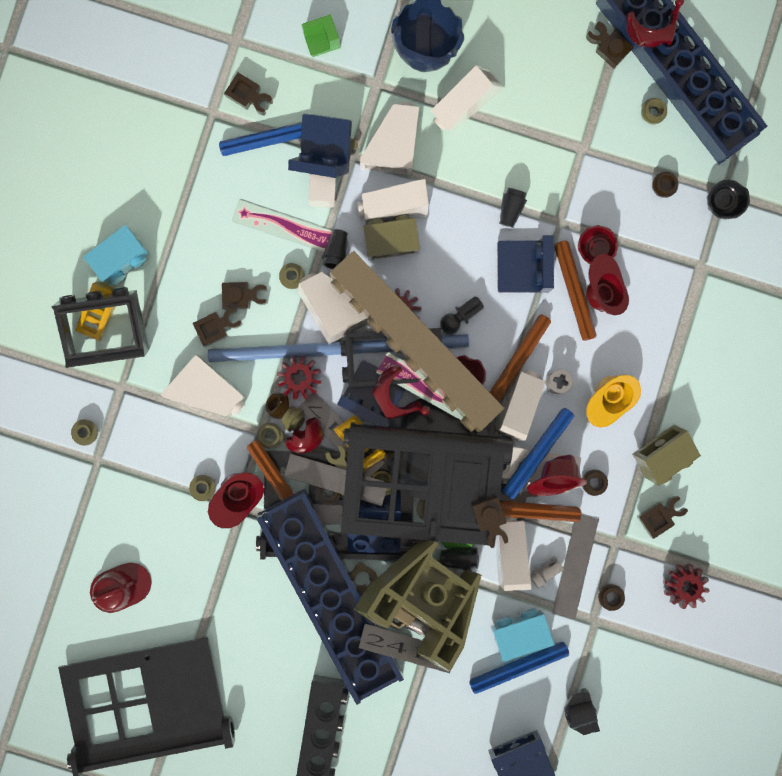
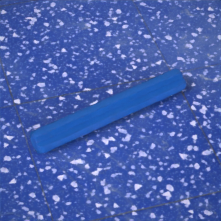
(260, 139)
(538, 453)
(519, 667)

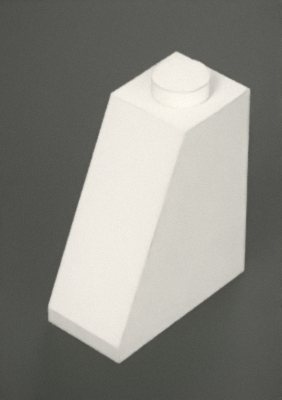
(466, 98)
(394, 141)
(395, 201)
(329, 308)
(205, 389)
(521, 405)
(513, 557)

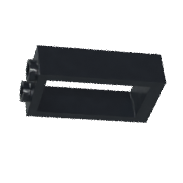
(347, 350)

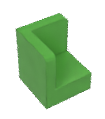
(321, 36)

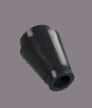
(512, 205)
(335, 249)
(460, 558)

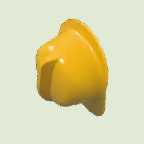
(612, 399)

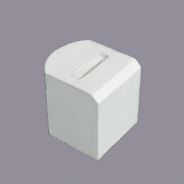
(321, 191)

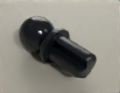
(451, 322)

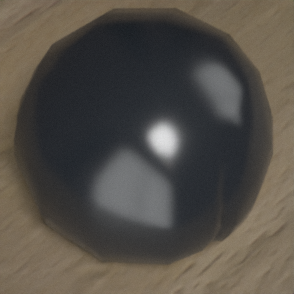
(728, 199)

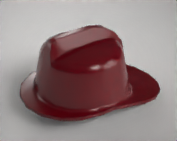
(606, 286)
(557, 477)
(235, 499)
(120, 587)

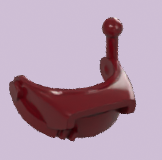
(651, 37)
(381, 394)

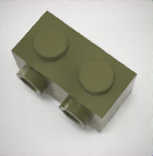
(391, 238)
(666, 455)

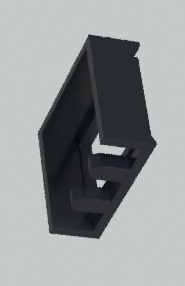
(96, 300)

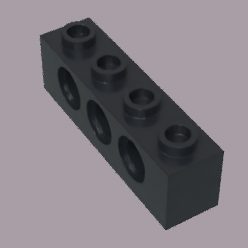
(322, 690)

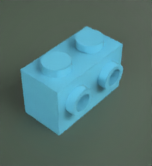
(117, 256)
(522, 634)

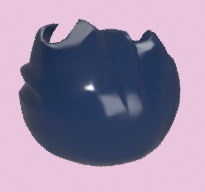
(427, 35)

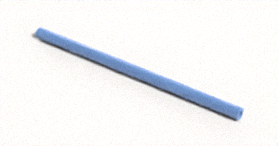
(314, 349)

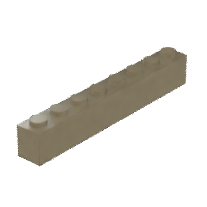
(415, 342)

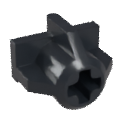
(581, 713)

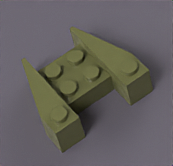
(429, 594)

